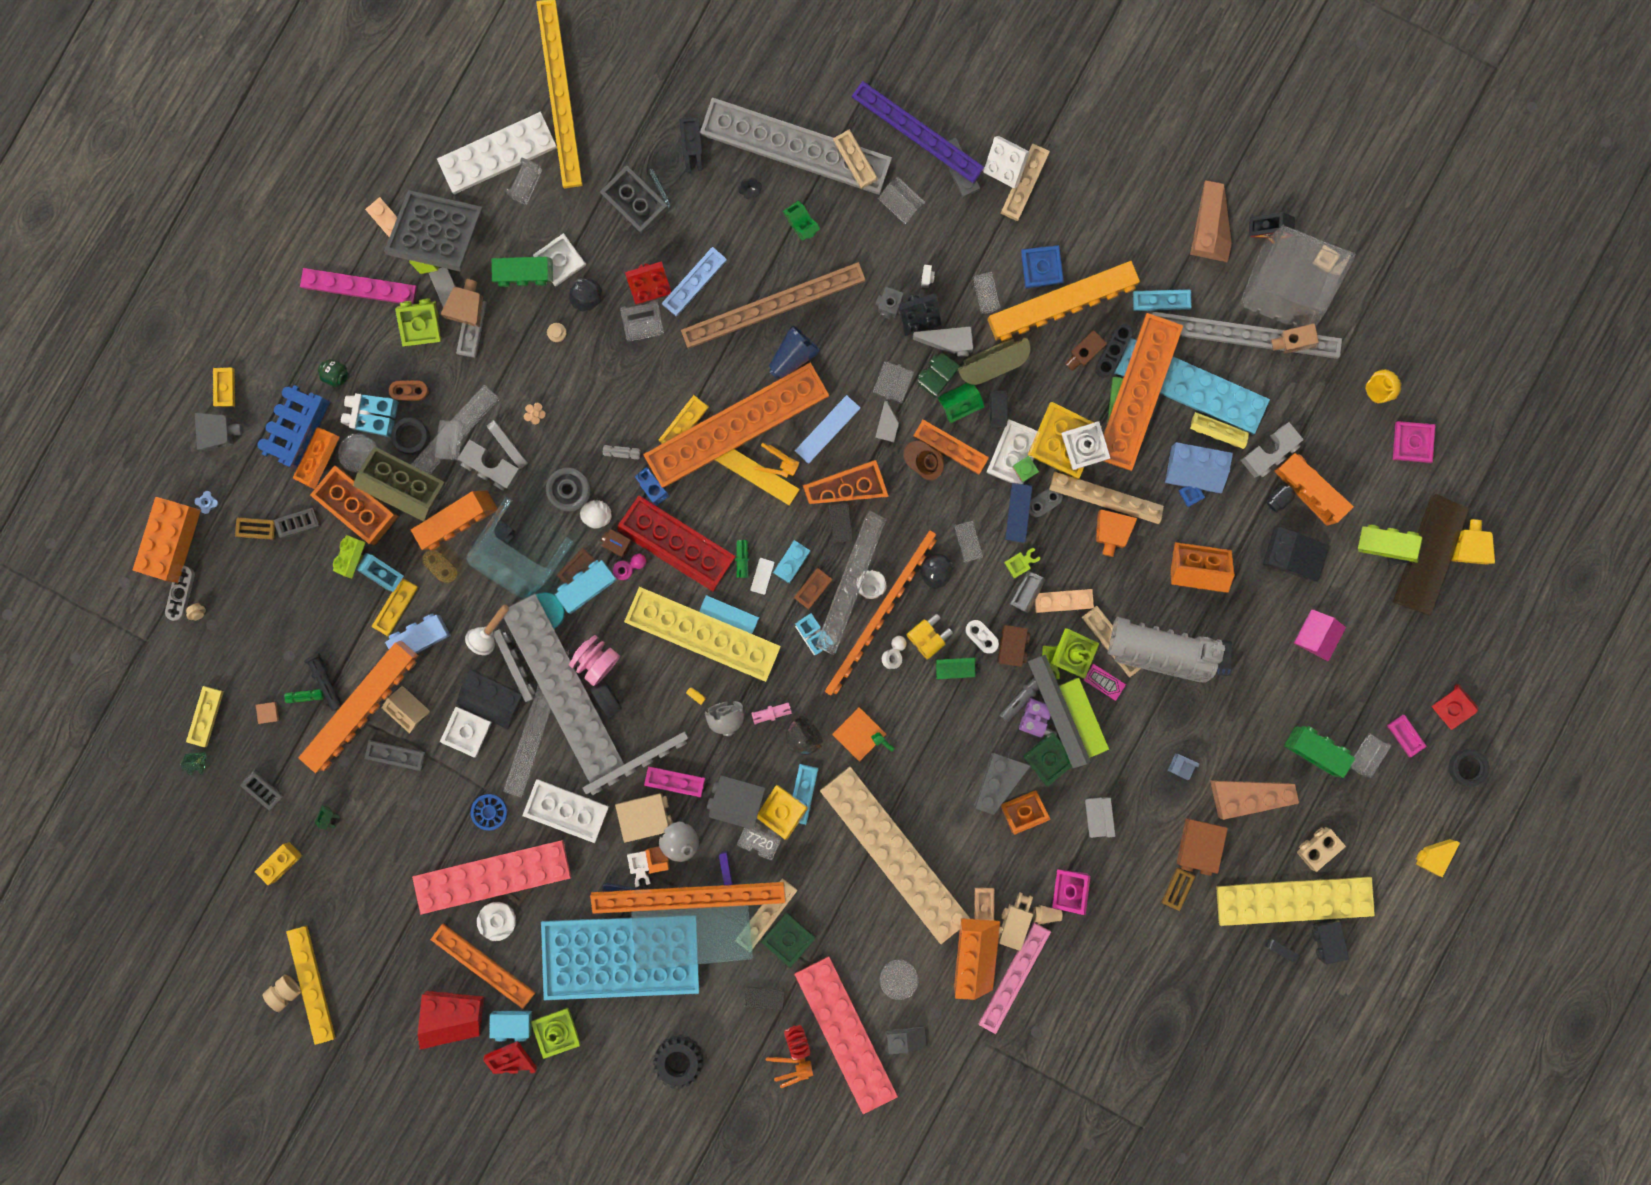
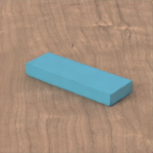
(1161, 300)
(729, 614)
(804, 787)

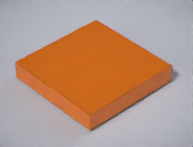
(857, 732)

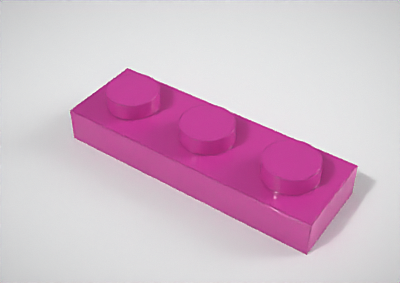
(674, 781)

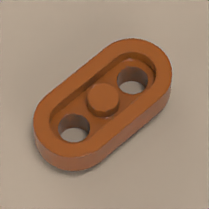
(409, 390)

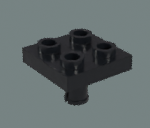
(919, 314)

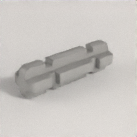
(622, 452)

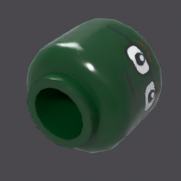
(333, 373)

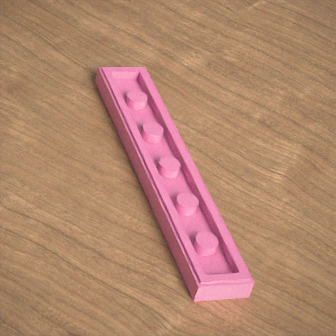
(1014, 978)

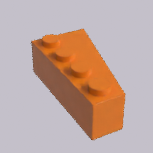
(1313, 489)
(454, 519)

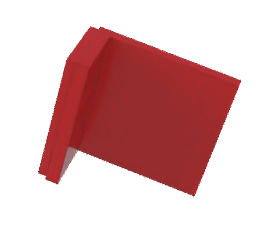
(1455, 707)

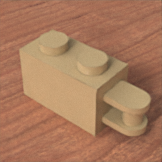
(1015, 923)

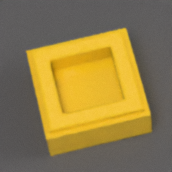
(696, 695)

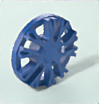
(488, 812)

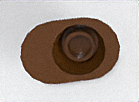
(924, 460)

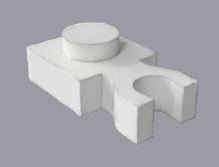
(639, 865)

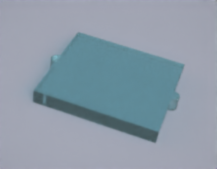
(659, 187)

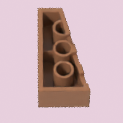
(1247, 797)

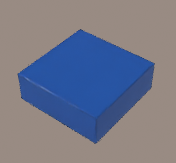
(1191, 495)

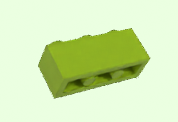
(1390, 543)

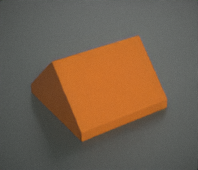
(1025, 812)

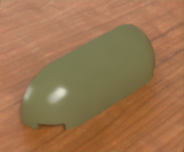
(995, 361)

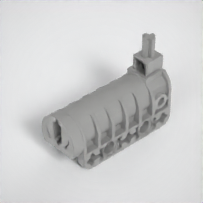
(1165, 651)

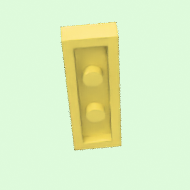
(1219, 430)
(204, 716)

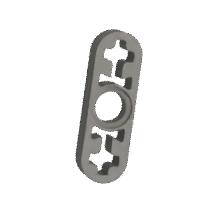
(507, 444)
(172, 597)

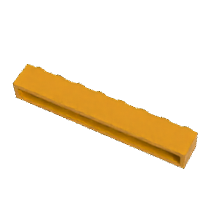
(1063, 300)

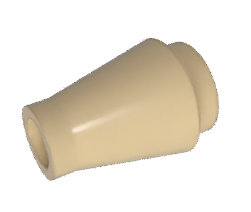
(1046, 914)

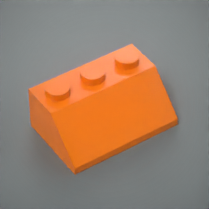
(1202, 567)

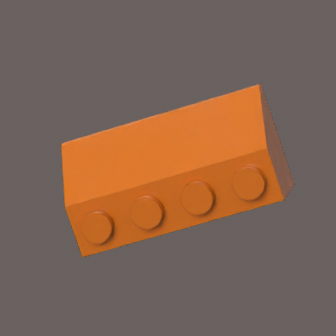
(976, 958)

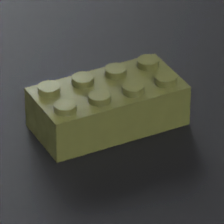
(398, 483)

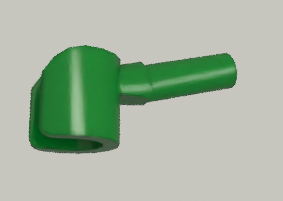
(878, 739)

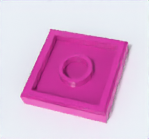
(1414, 442)

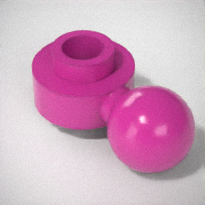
(638, 561)

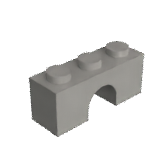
(1285, 440)
(474, 457)

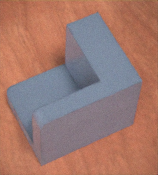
(1182, 766)

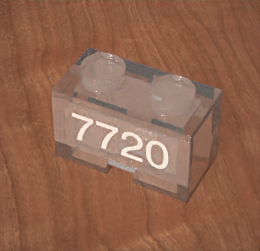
(760, 840)

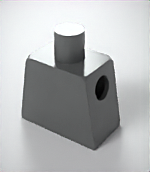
(215, 431)

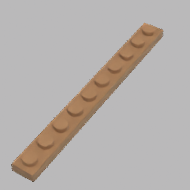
(773, 305)

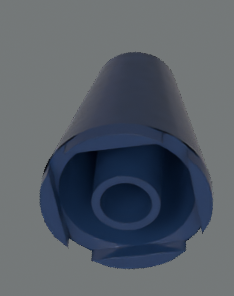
(792, 353)

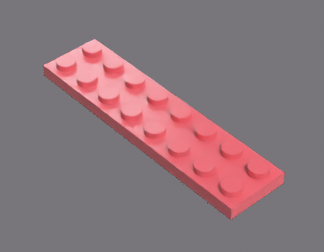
(491, 877)
(846, 1035)

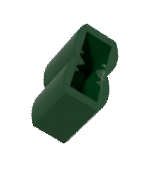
(938, 375)

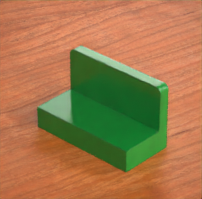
(961, 402)
(955, 668)

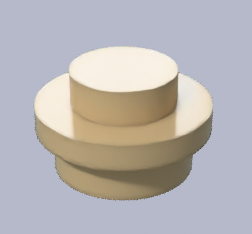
(556, 332)
(195, 611)

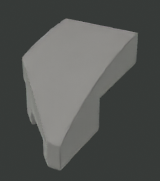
(888, 424)

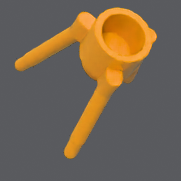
(788, 464)

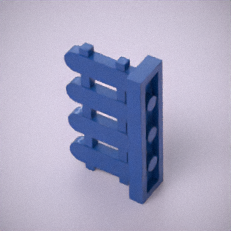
(305, 426)

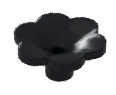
(750, 188)

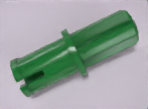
(742, 559)

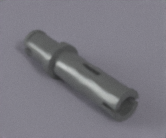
(1028, 691)

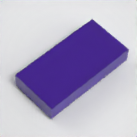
(725, 867)

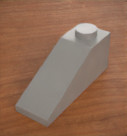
(951, 340)

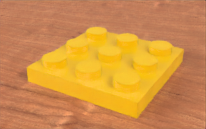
(1049, 443)

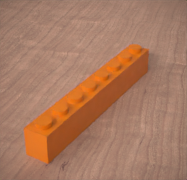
(358, 706)

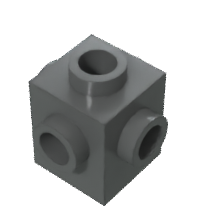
(889, 296)

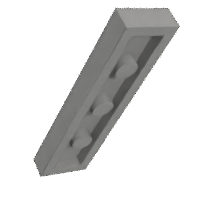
(511, 657)

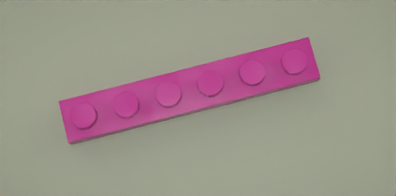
(357, 286)

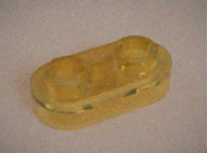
(439, 566)

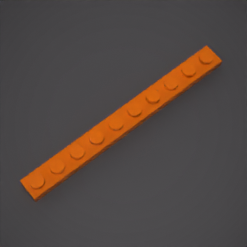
(877, 620)
(688, 897)

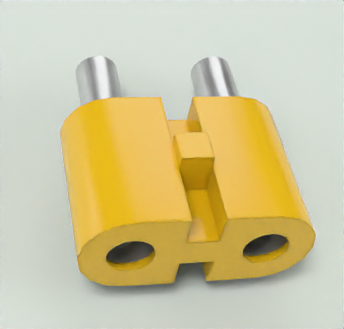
(926, 638)

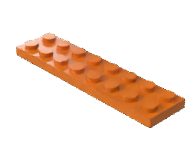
(1140, 389)

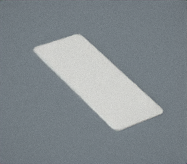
(762, 576)

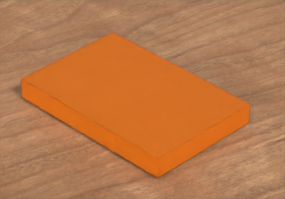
(316, 457)

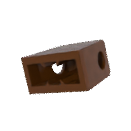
(1092, 344)

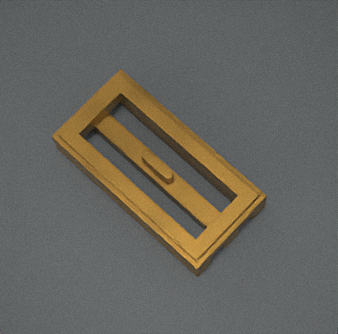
(272, 529)
(1171, 885)

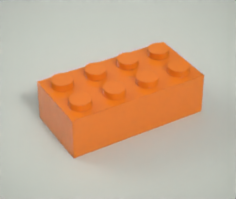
(354, 507)
(166, 540)

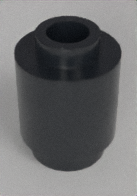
(1280, 498)

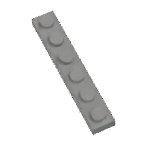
(629, 767)

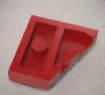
(509, 1059)

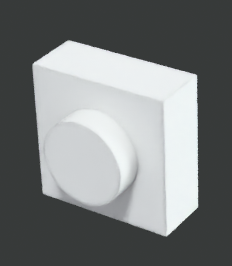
(927, 276)

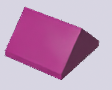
(1320, 634)
(1071, 891)

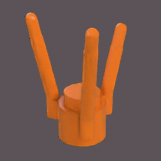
(802, 1072)

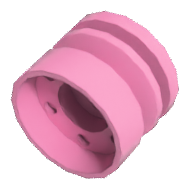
(594, 660)

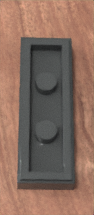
(395, 755)

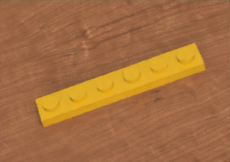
(311, 985)

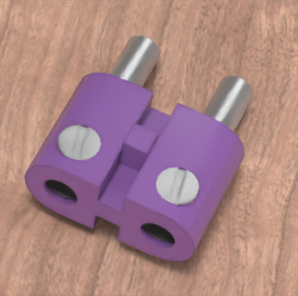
(1035, 719)

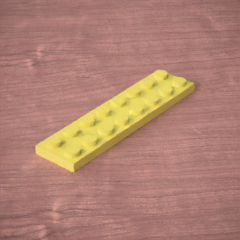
(702, 634)
(1295, 901)

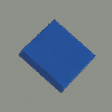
(1042, 266)

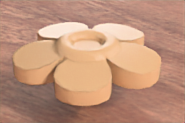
(534, 413)

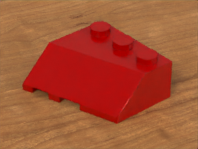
(448, 1018)

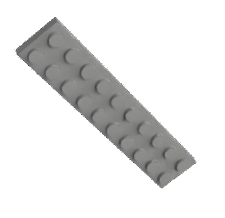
(786, 143)
(562, 688)

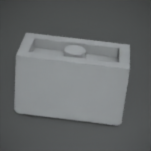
(1100, 817)

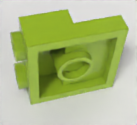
(418, 322)

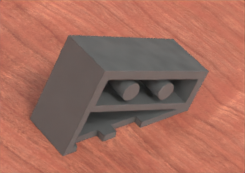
(998, 782)

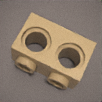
(1323, 853)

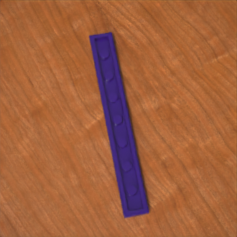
(918, 132)

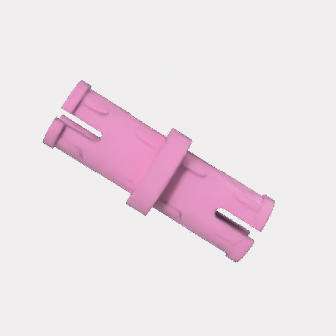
(771, 713)

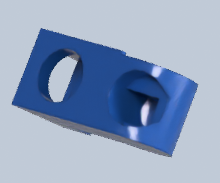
(651, 486)

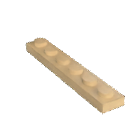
(1106, 497)

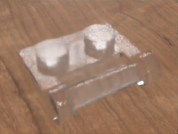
(645, 326)

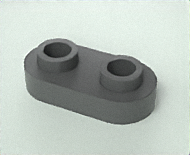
(1045, 503)

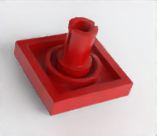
(648, 282)

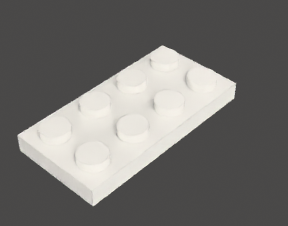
(565, 811)

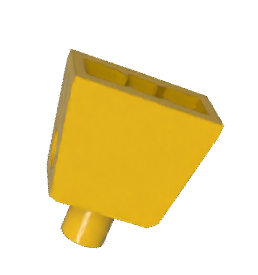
(1474, 545)

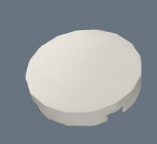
(496, 921)

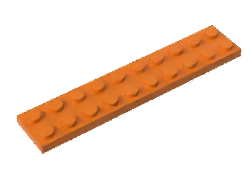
(736, 425)

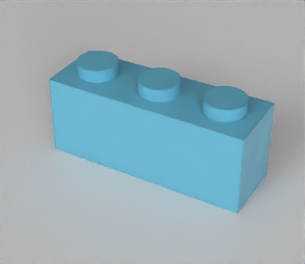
(585, 586)

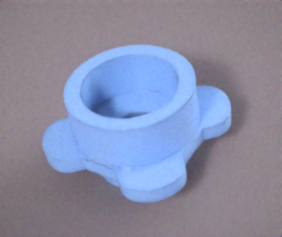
(205, 508)

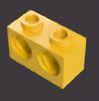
(278, 863)

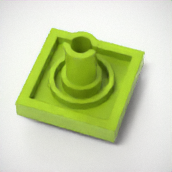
(348, 556)
(1075, 653)
(555, 1033)

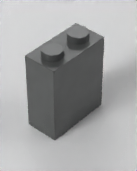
(735, 802)

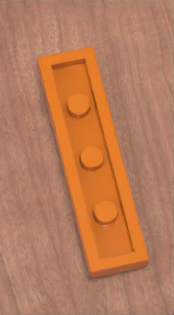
(951, 447)

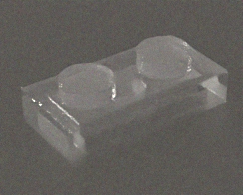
(986, 293)

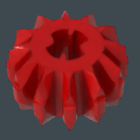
(797, 1042)

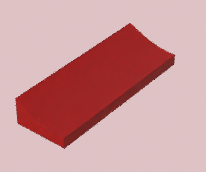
(675, 543)

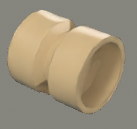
(284, 990)

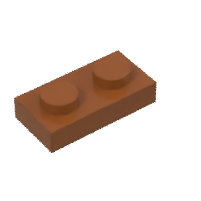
(813, 588)

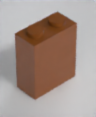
(1201, 846)

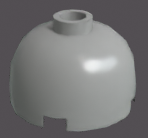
(725, 718)
(679, 842)

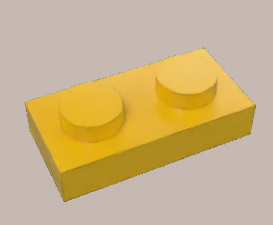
(223, 387)

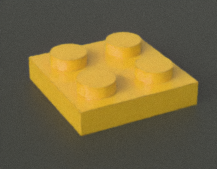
(781, 812)

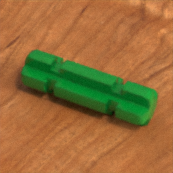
(303, 696)

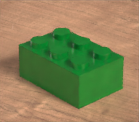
(1320, 751)

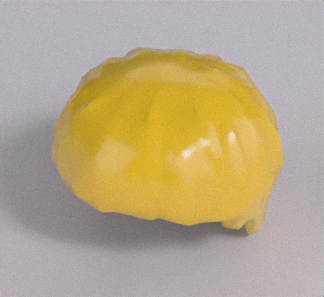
(1383, 386)

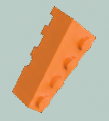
(852, 484)

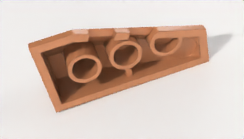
(1212, 227)

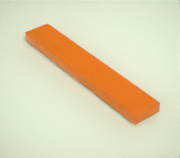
(483, 966)

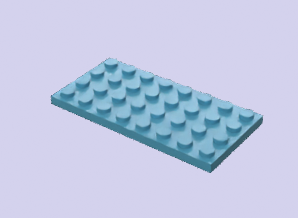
(599, 962)

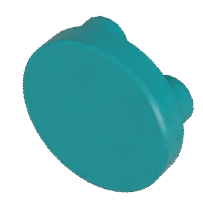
(552, 607)

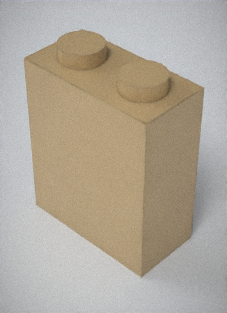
(643, 817)

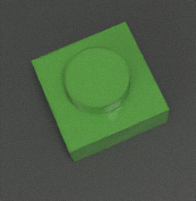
(1025, 469)

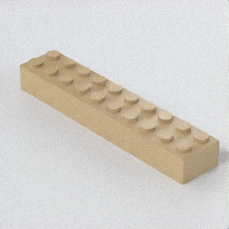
(894, 854)

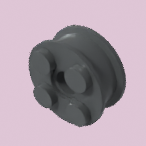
(556, 484)

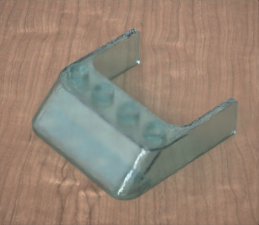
(508, 565)

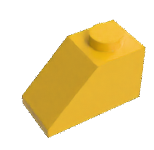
(1437, 856)

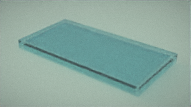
(691, 936)

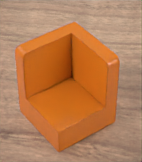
(656, 860)

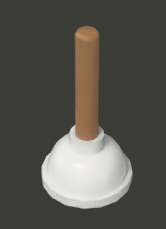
(482, 639)

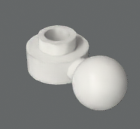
(898, 644)

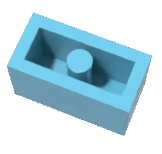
(792, 562)
(379, 572)
(510, 1025)

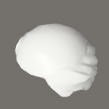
(595, 514)
(873, 585)

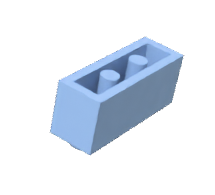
(422, 635)

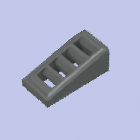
(286, 519)
(266, 785)

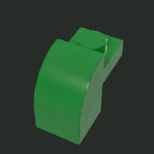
(801, 221)

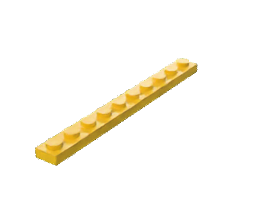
(559, 93)

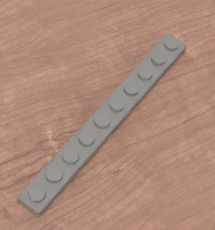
(1246, 334)

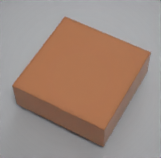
(267, 712)

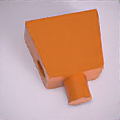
(1113, 530)

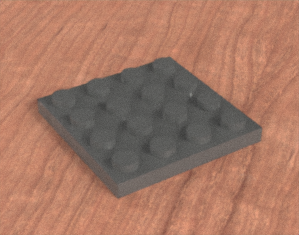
(433, 230)

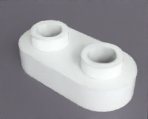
(982, 636)

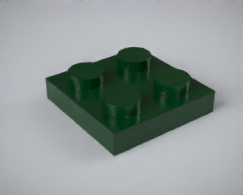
(1048, 759)
(788, 939)

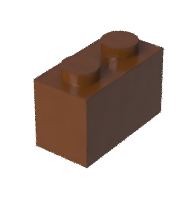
(1013, 646)

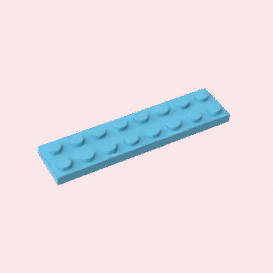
(1207, 393)

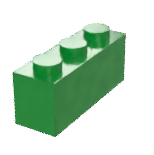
(522, 271)

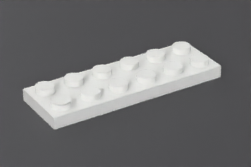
(496, 153)

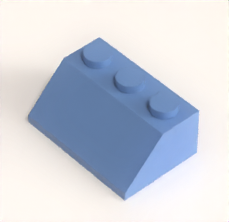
(1198, 467)

